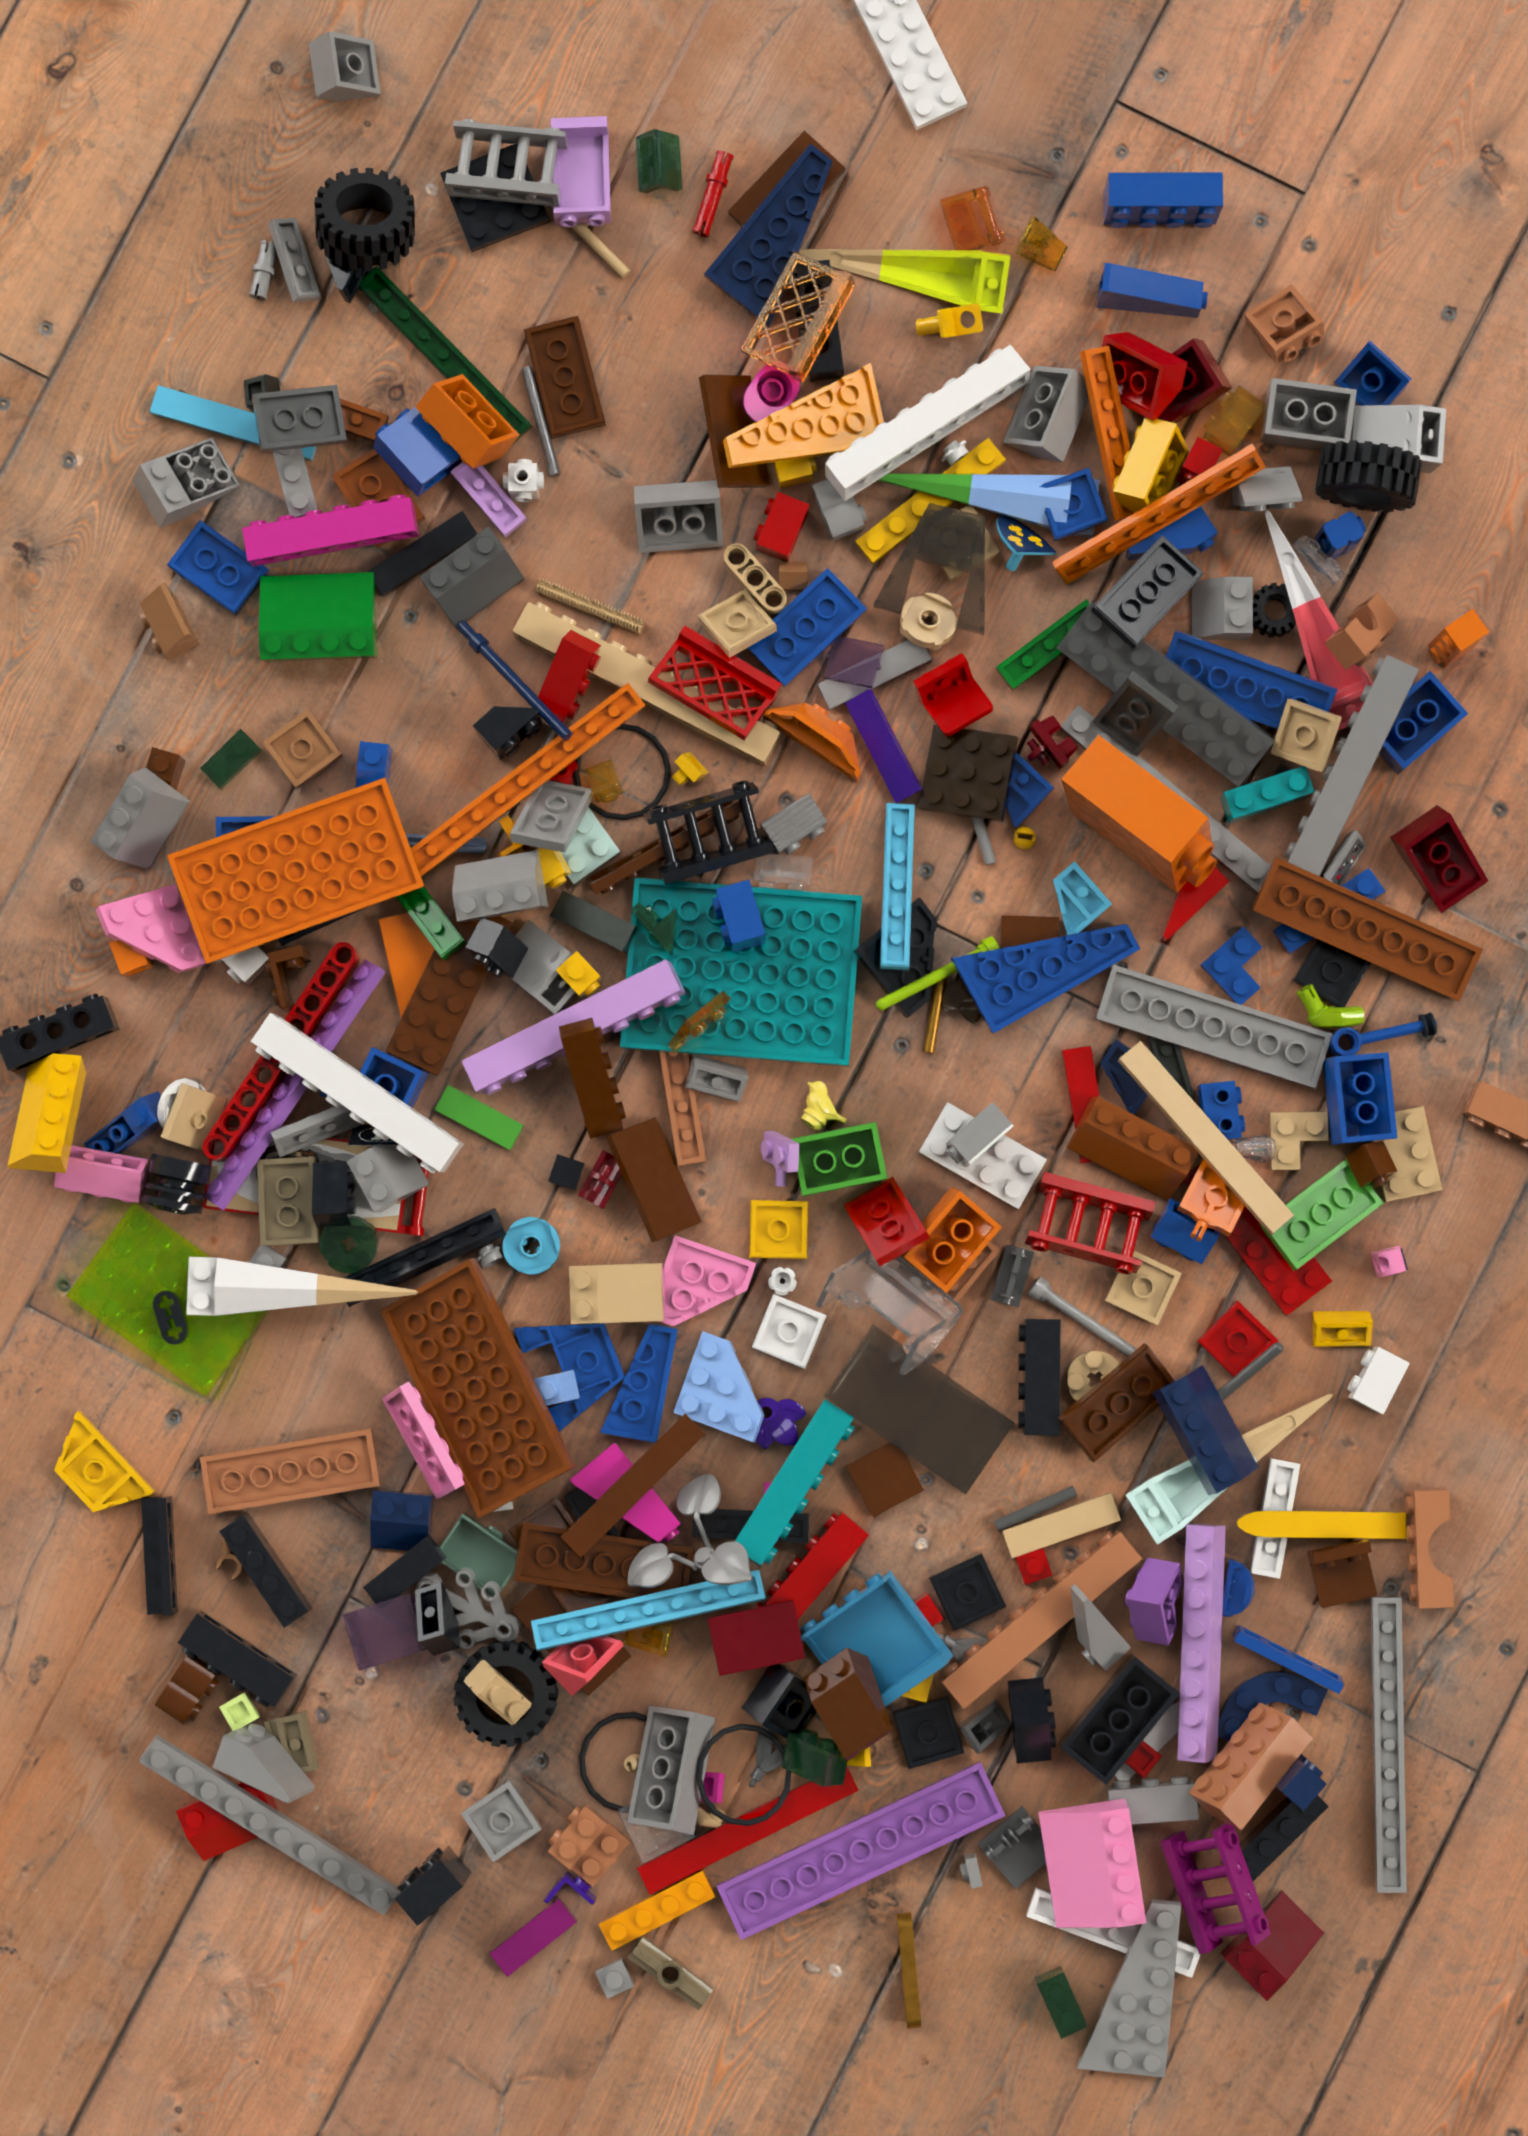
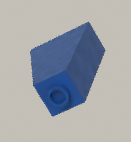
(1149, 292)

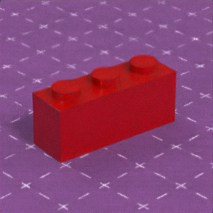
(569, 675)

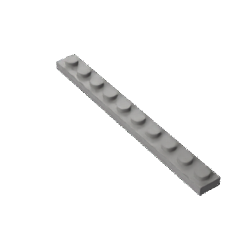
(1228, 848)
(1388, 1745)
(269, 1824)

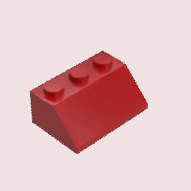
(1145, 373)
(212, 1831)

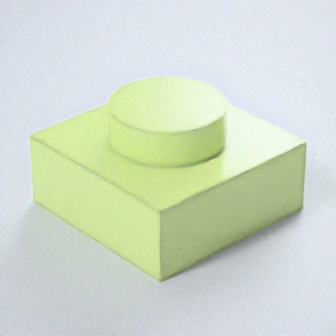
(239, 1711)

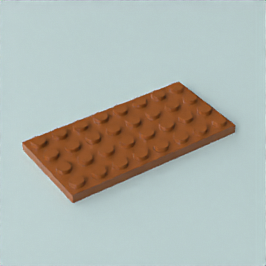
(477, 1387)

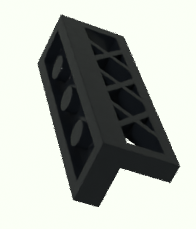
(159, 1555)

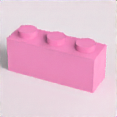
(104, 1174)

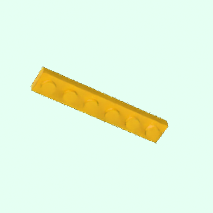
(903, 520)

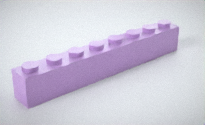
(542, 1042)
(1201, 1642)

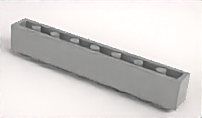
(1353, 764)

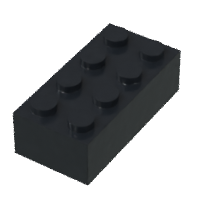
(1118, 1719)

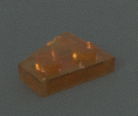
(698, 1022)

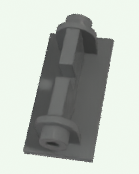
(1012, 1275)

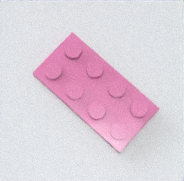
(423, 1440)

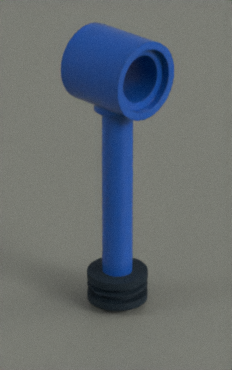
(1426, 1025)

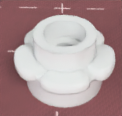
(774, 1281)

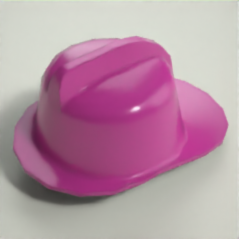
(769, 392)

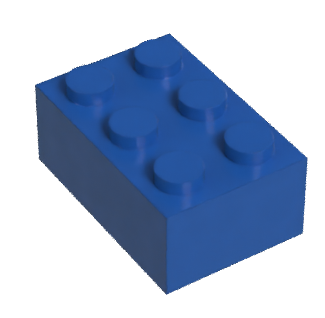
(1422, 721)

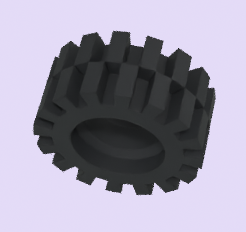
(1261, 621)

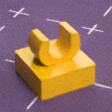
(690, 769)

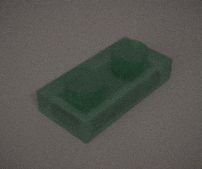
(230, 759)

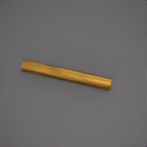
(934, 1016)

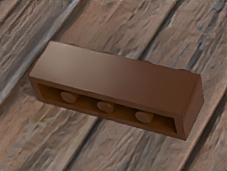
(590, 1077)

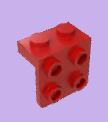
(952, 695)

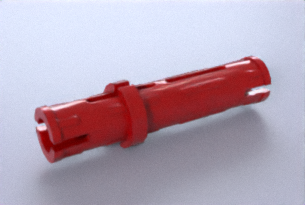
(715, 183)

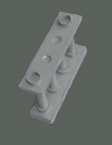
(507, 190)

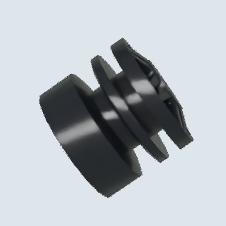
(176, 1184)

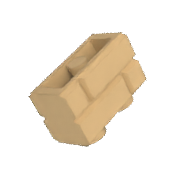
(497, 1692)

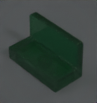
(658, 161)

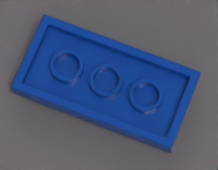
(807, 627)

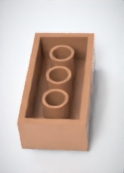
(1250, 1765)

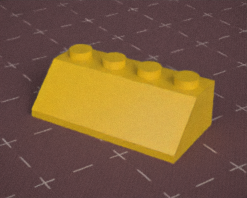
(48, 1114)

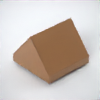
(793, 575)

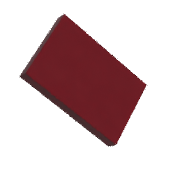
(756, 1638)

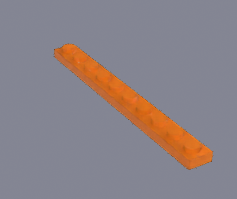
(526, 779)

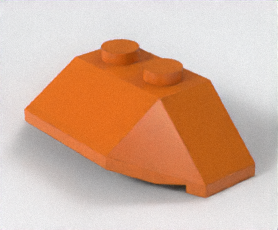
(818, 734)

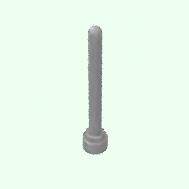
(1042, 1291)

